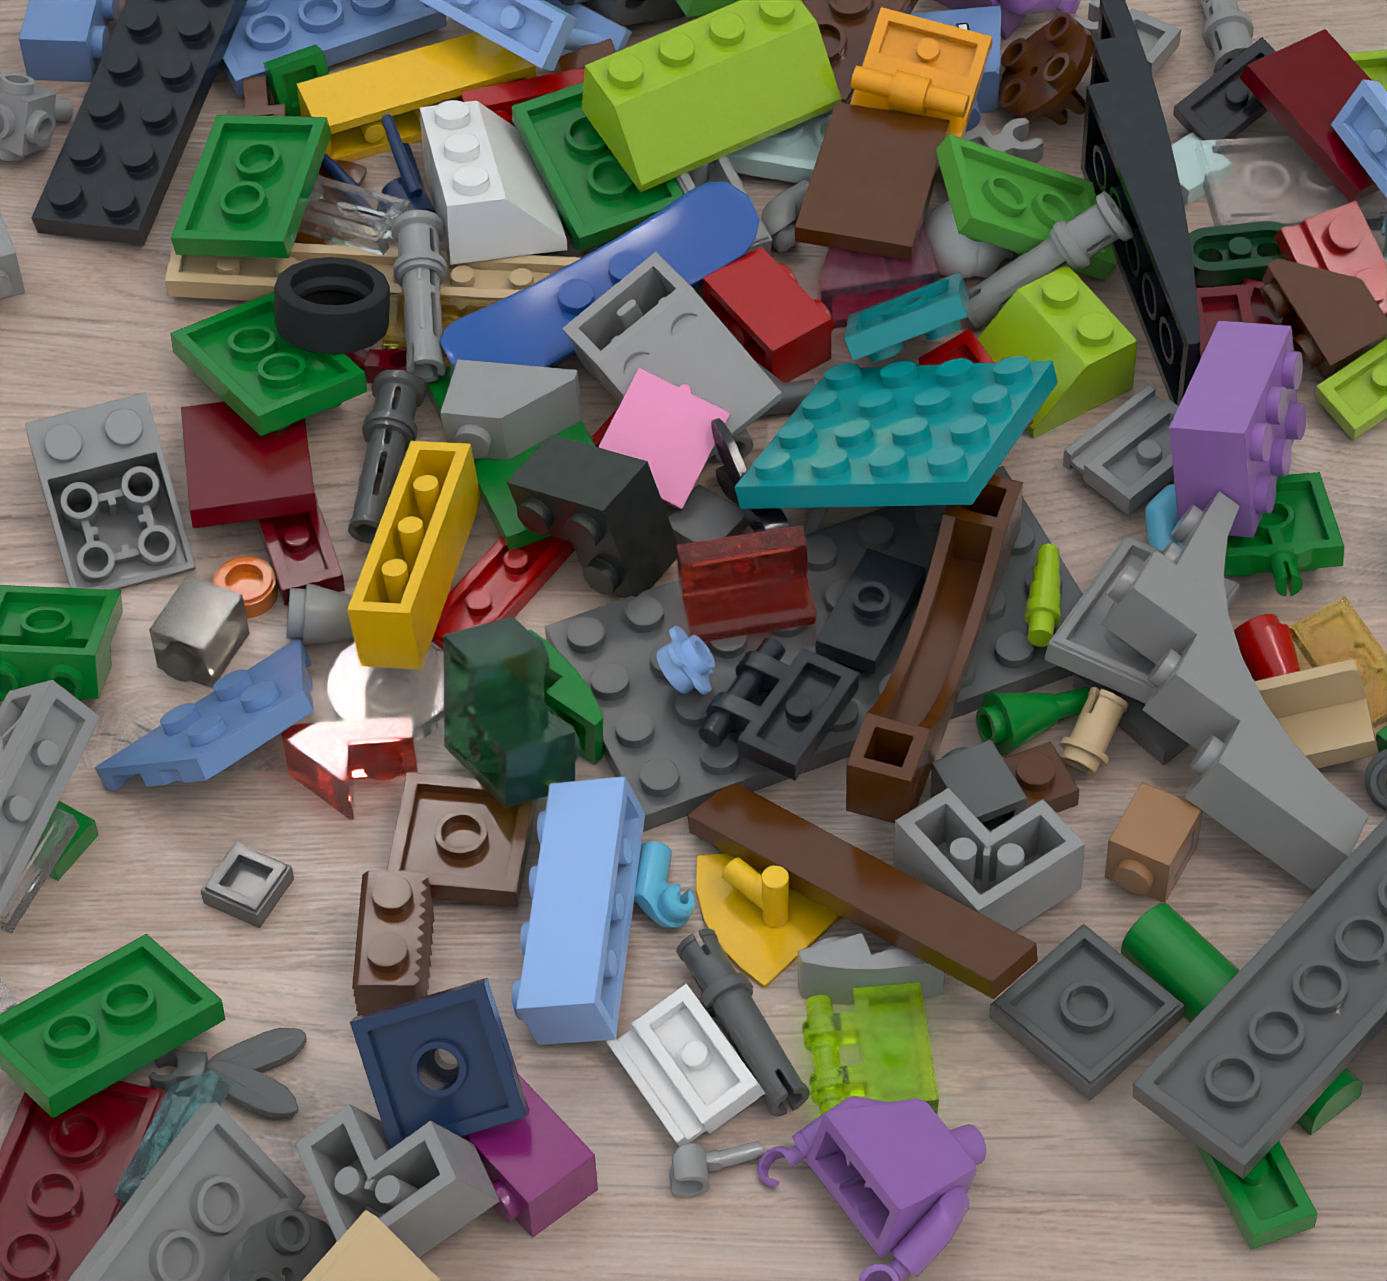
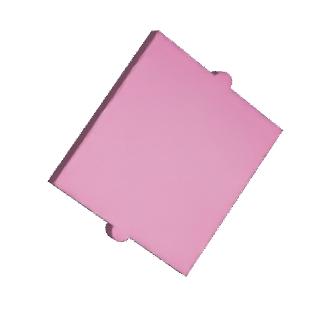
(667, 430)

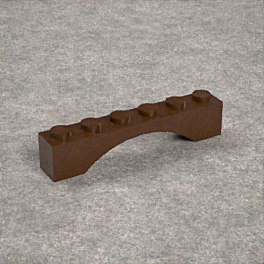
(913, 711)

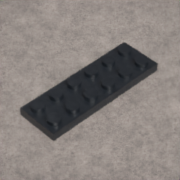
(136, 119)

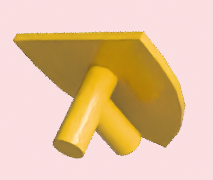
(757, 915)

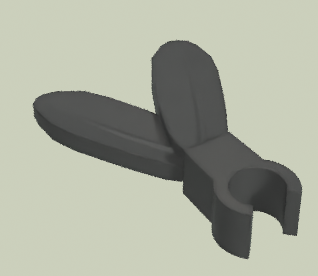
(242, 1070)

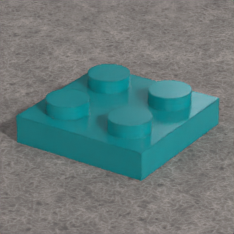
(925, 310)

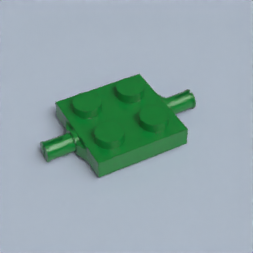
(1293, 537)

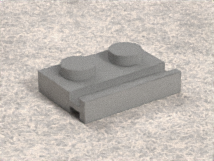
(1128, 451)

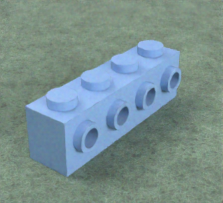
(580, 912)

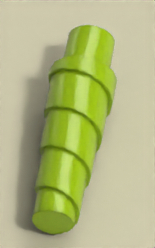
(1044, 598)

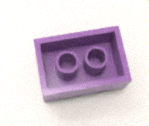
(1238, 421)

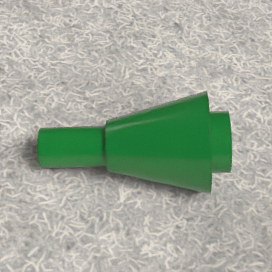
(1020, 717)

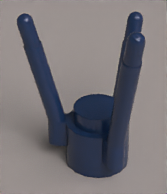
(407, 186)

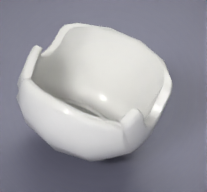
(957, 252)

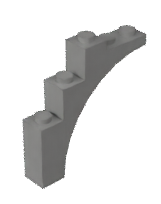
(1204, 693)

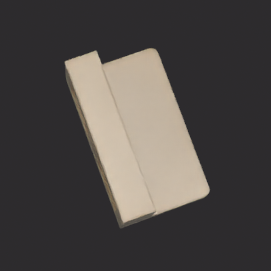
(1323, 712)

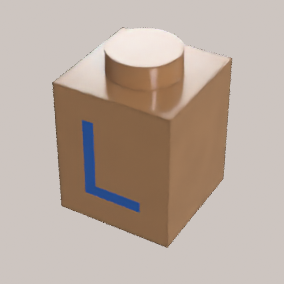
(1153, 843)

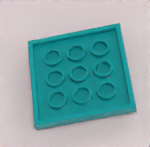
(898, 435)

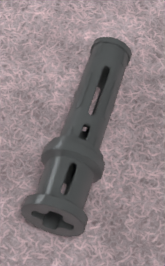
(387, 413)

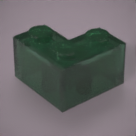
(499, 713)

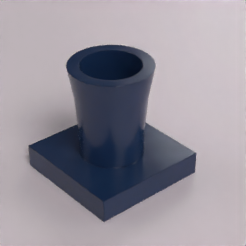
(417, 1086)

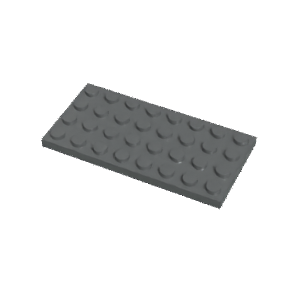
(655, 728)

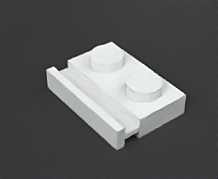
(686, 1067)

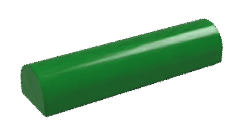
(1195, 973)

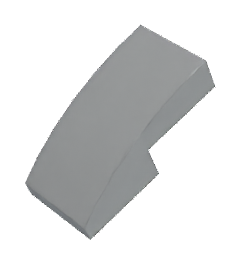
(840, 964)

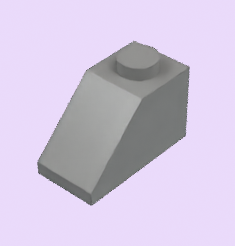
(508, 406)

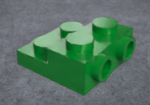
(57, 637)

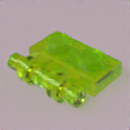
(891, 1042)

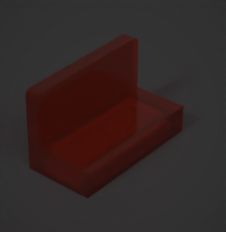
(746, 584)

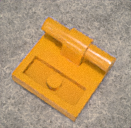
(922, 69)

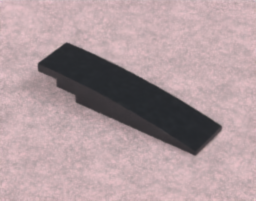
(1134, 163)

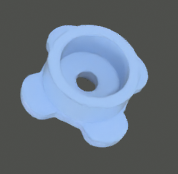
(686, 662)

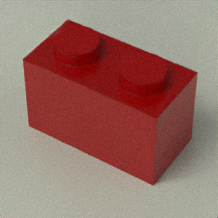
(770, 314)

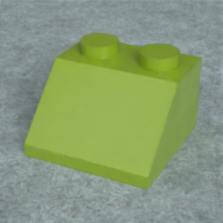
(1065, 324)

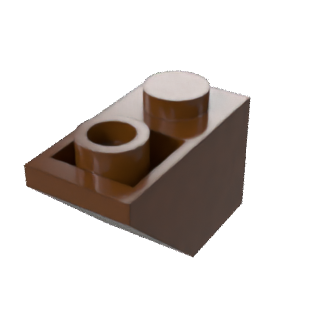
(1327, 311)

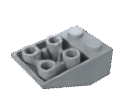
(668, 330)
(110, 495)

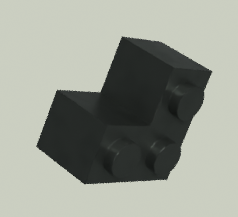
(603, 507)

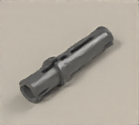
(730, 1000)

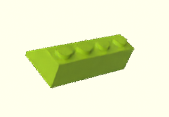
(709, 88)

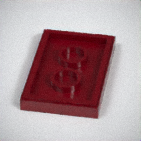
(1305, 92)
(239, 473)

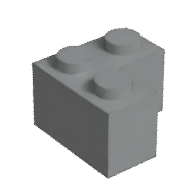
(999, 873)
(417, 1188)

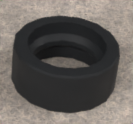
(306, 300)

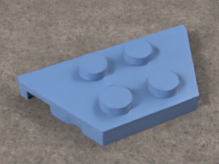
(222, 727)

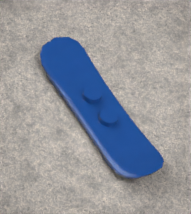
(691, 234)

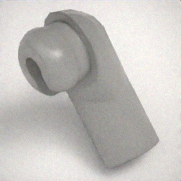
(781, 213)

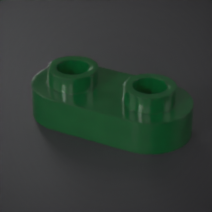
(1233, 252)

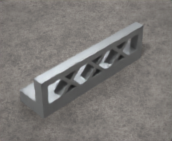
(39, 748)

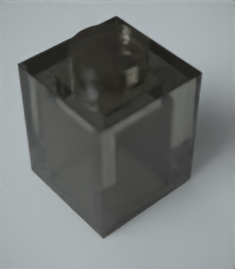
(199, 631)

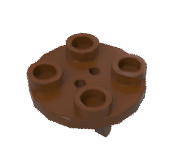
(1046, 71)

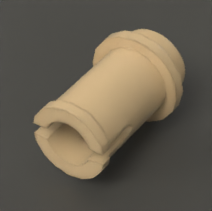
(1093, 731)

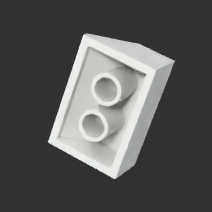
(485, 185)

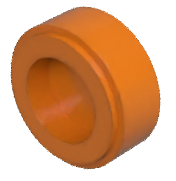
(252, 579)

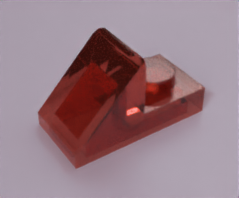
(335, 753)

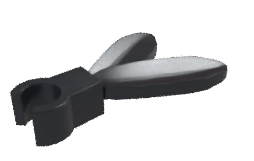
(732, 472)

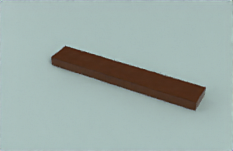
(865, 890)

